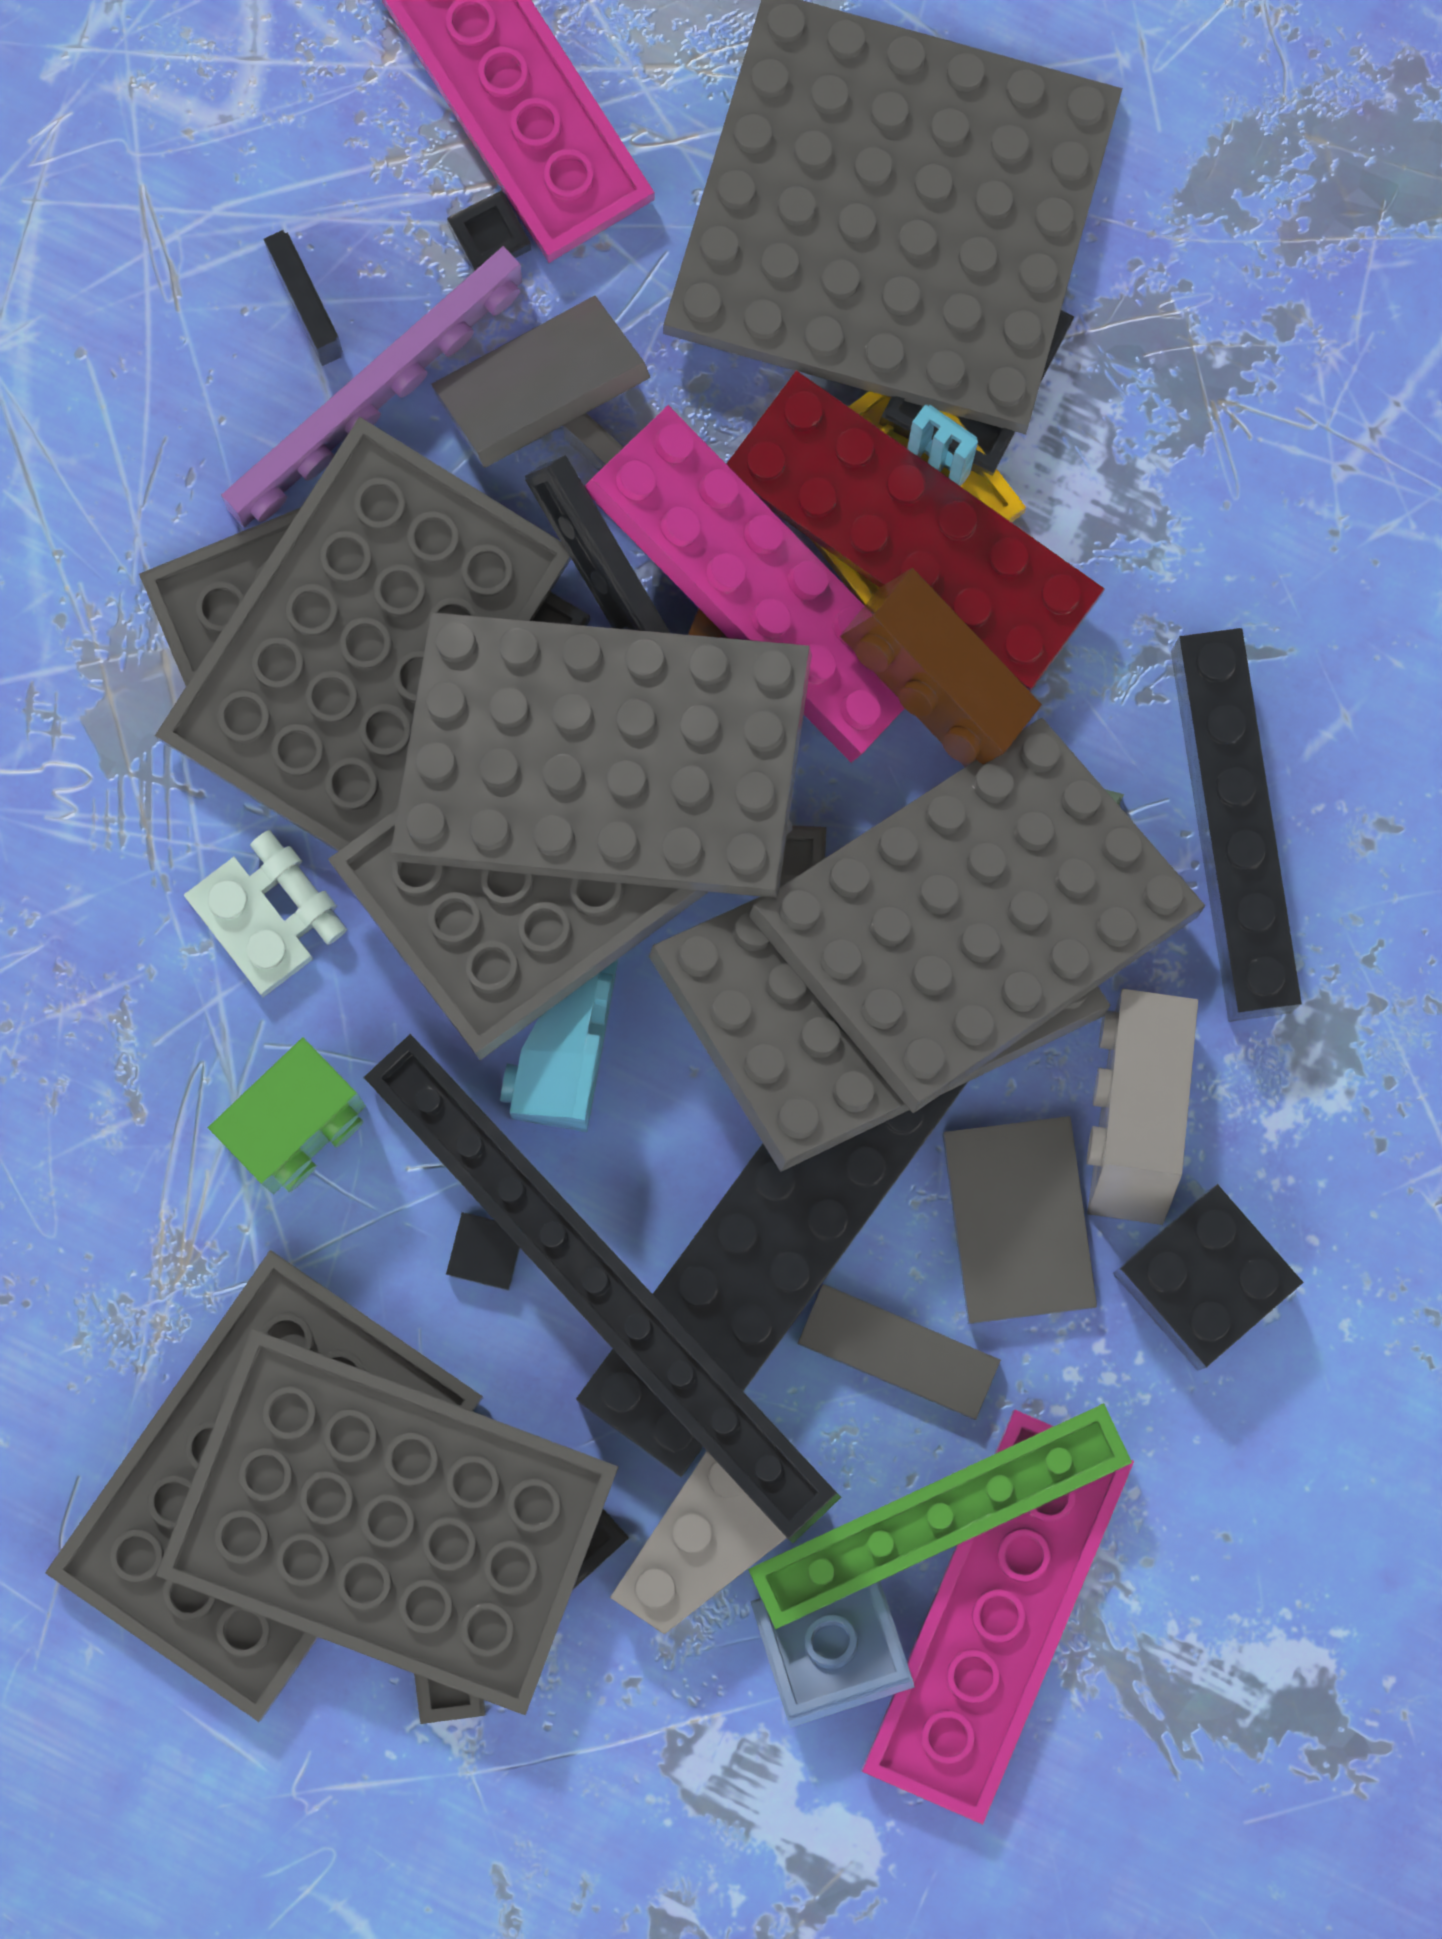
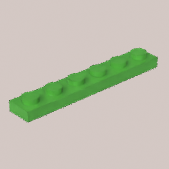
(939, 1516)

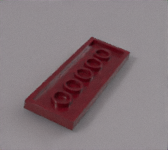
(895, 512)

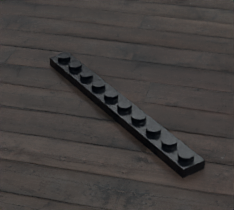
(603, 1289)

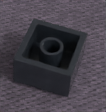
(1208, 1278)

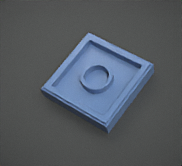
(835, 1656)

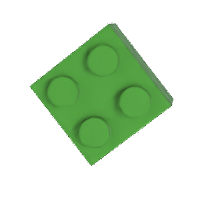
(289, 1118)

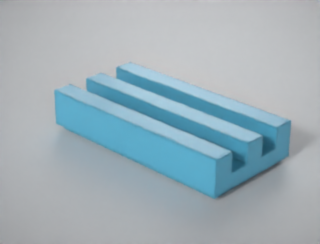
(937, 449)

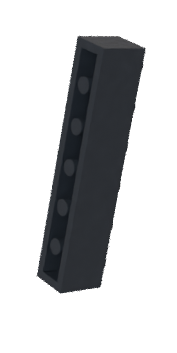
(1235, 825)

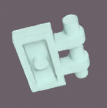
(250, 926)

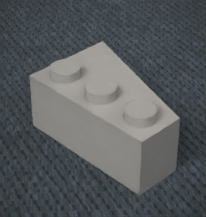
(1142, 1105)
(696, 1548)

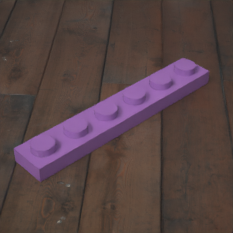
(393, 372)

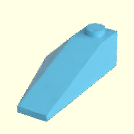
(562, 1059)

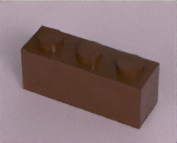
(940, 670)

